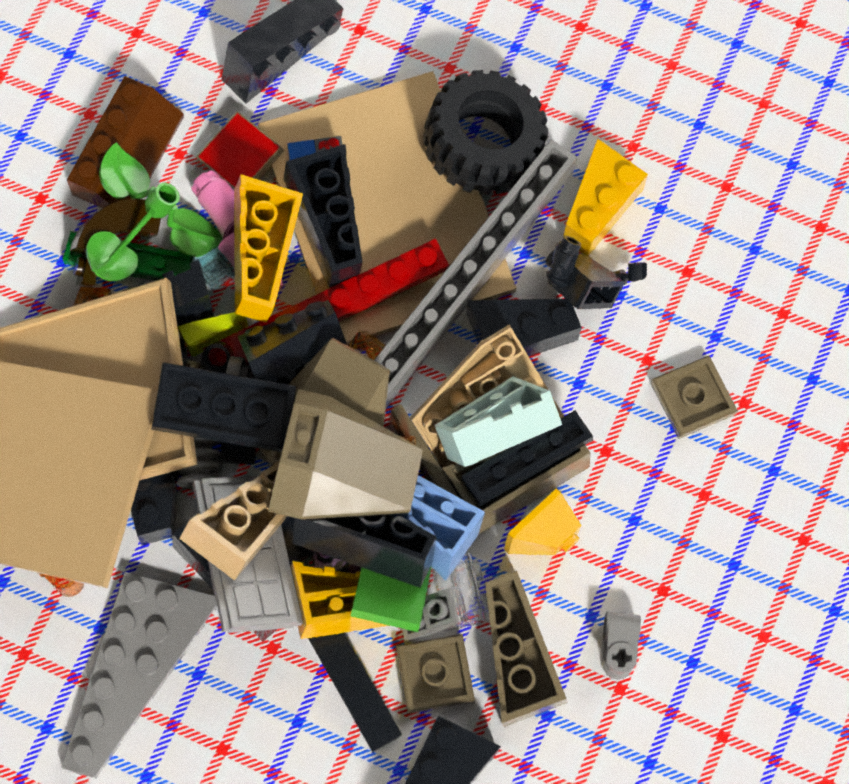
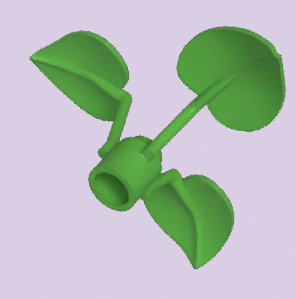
(124, 177)

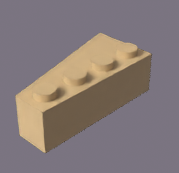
(236, 526)

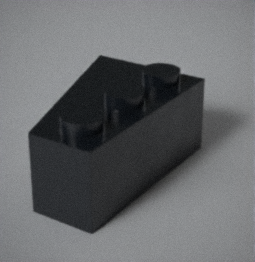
(189, 294)
(290, 341)

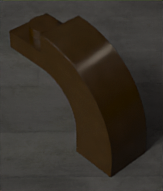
(114, 218)

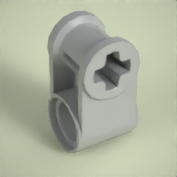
(620, 638)

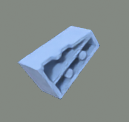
(449, 519)

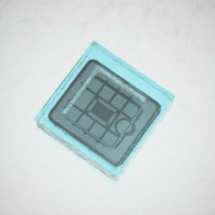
(216, 269)

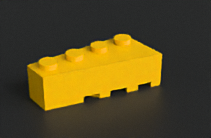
(262, 238)

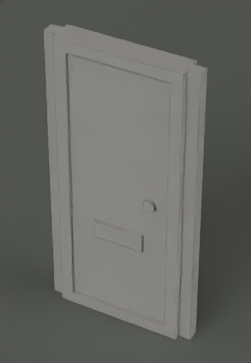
(265, 590)

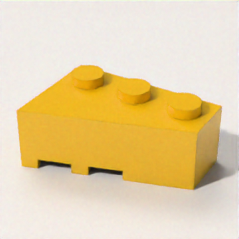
(603, 197)
(327, 601)

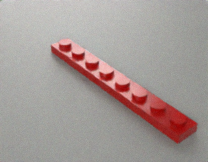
(361, 291)

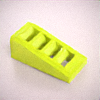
(206, 331)

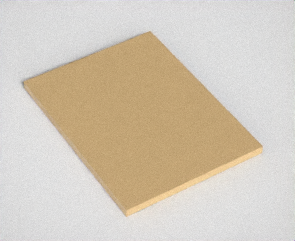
(393, 189)

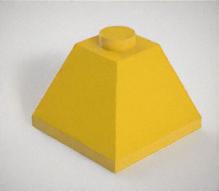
(545, 529)

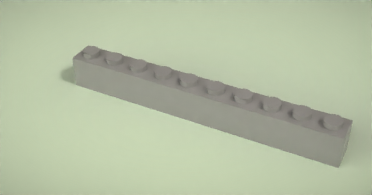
(475, 265)

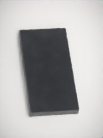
(223, 407)

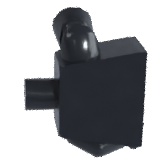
(586, 281)

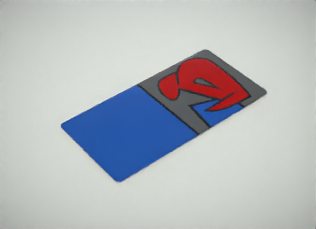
(307, 147)

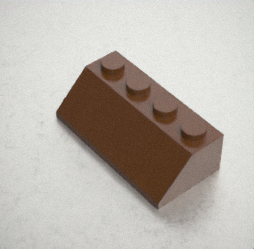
(142, 127)

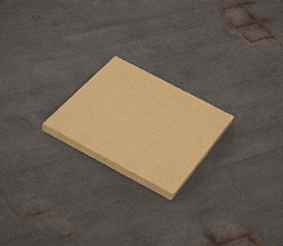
(111, 340)
(68, 469)

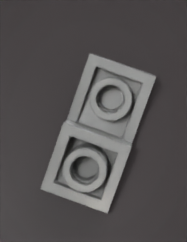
(437, 615)

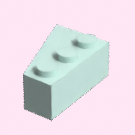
(497, 421)

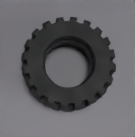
(499, 101)

